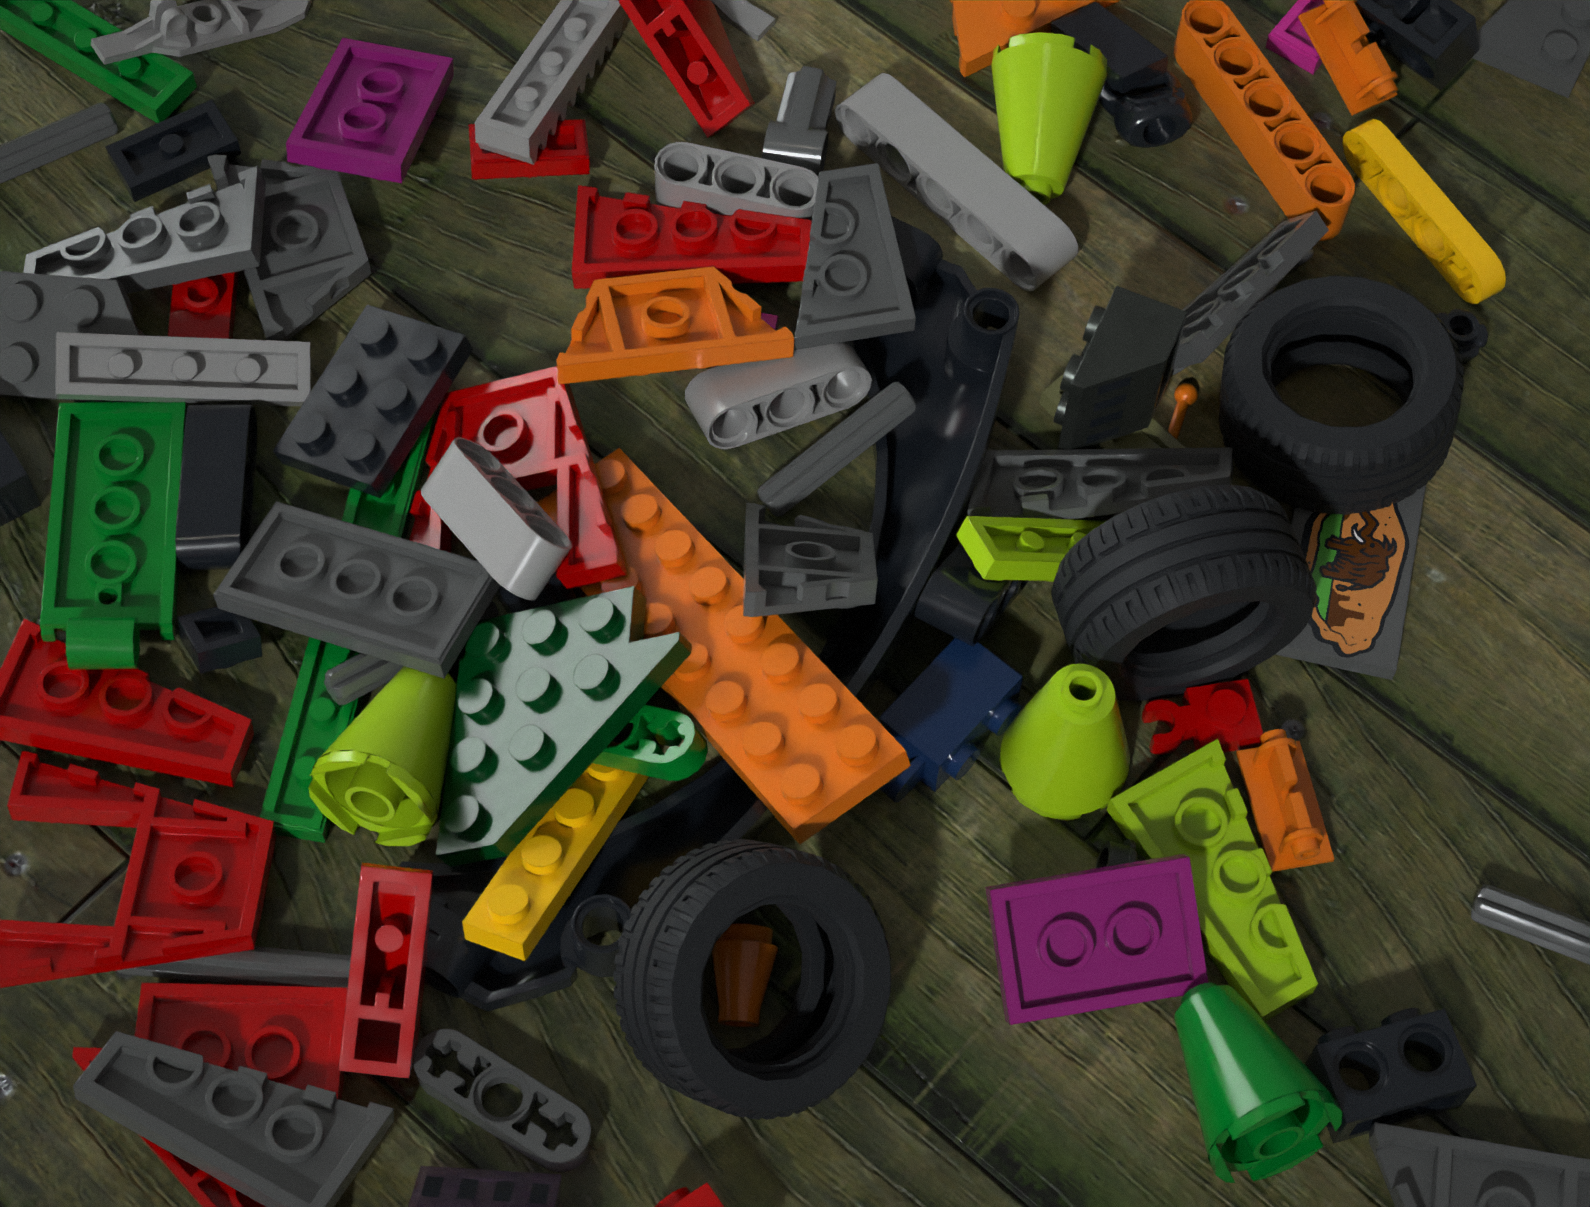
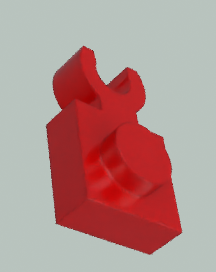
(1209, 713)

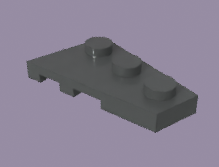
(853, 264)

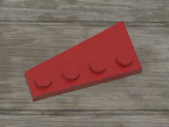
(647, 238)
(115, 715)

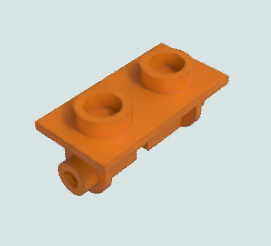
(1350, 59)
(1284, 803)

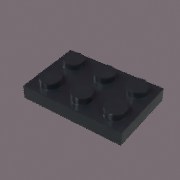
(373, 400)

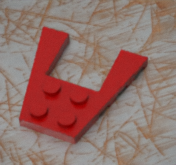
(542, 443)
(187, 889)

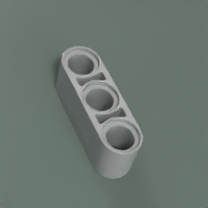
(713, 176)
(769, 396)
(496, 519)

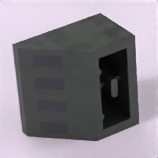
(1120, 371)

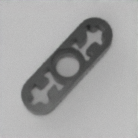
(451, 1087)

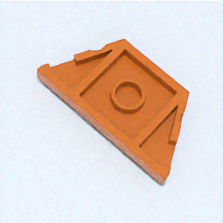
(990, 23)
(666, 326)

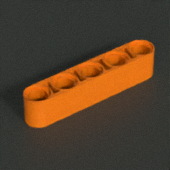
(1262, 115)

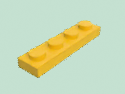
(550, 862)

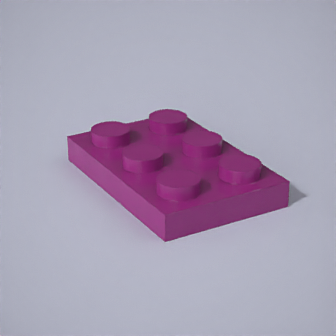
(370, 110)
(1096, 938)

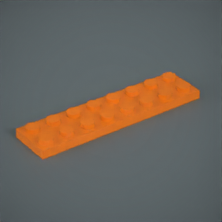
(748, 679)

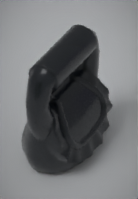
(1152, 116)

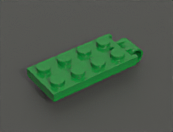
(113, 530)

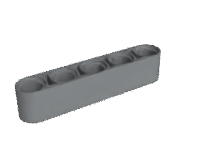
(957, 182)

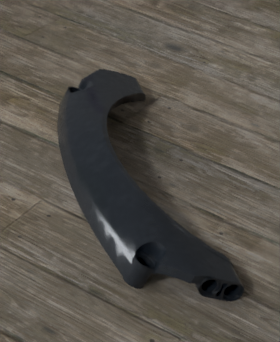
(920, 497)

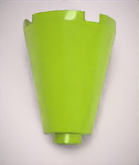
(1044, 107)
(1067, 746)
(390, 761)

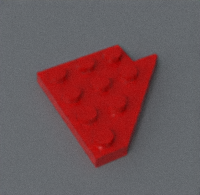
(270, 1029)

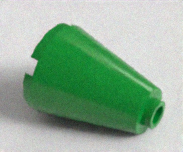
(1248, 1087)

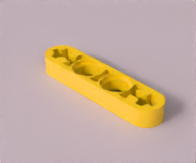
(1424, 212)

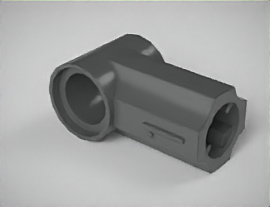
(802, 122)

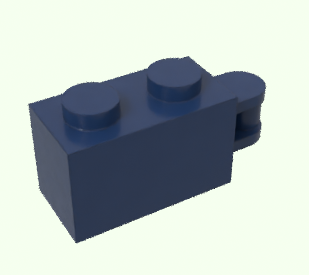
(950, 714)

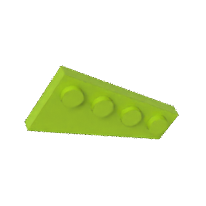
(1241, 920)

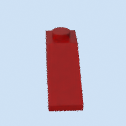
(695, 56)
(386, 971)

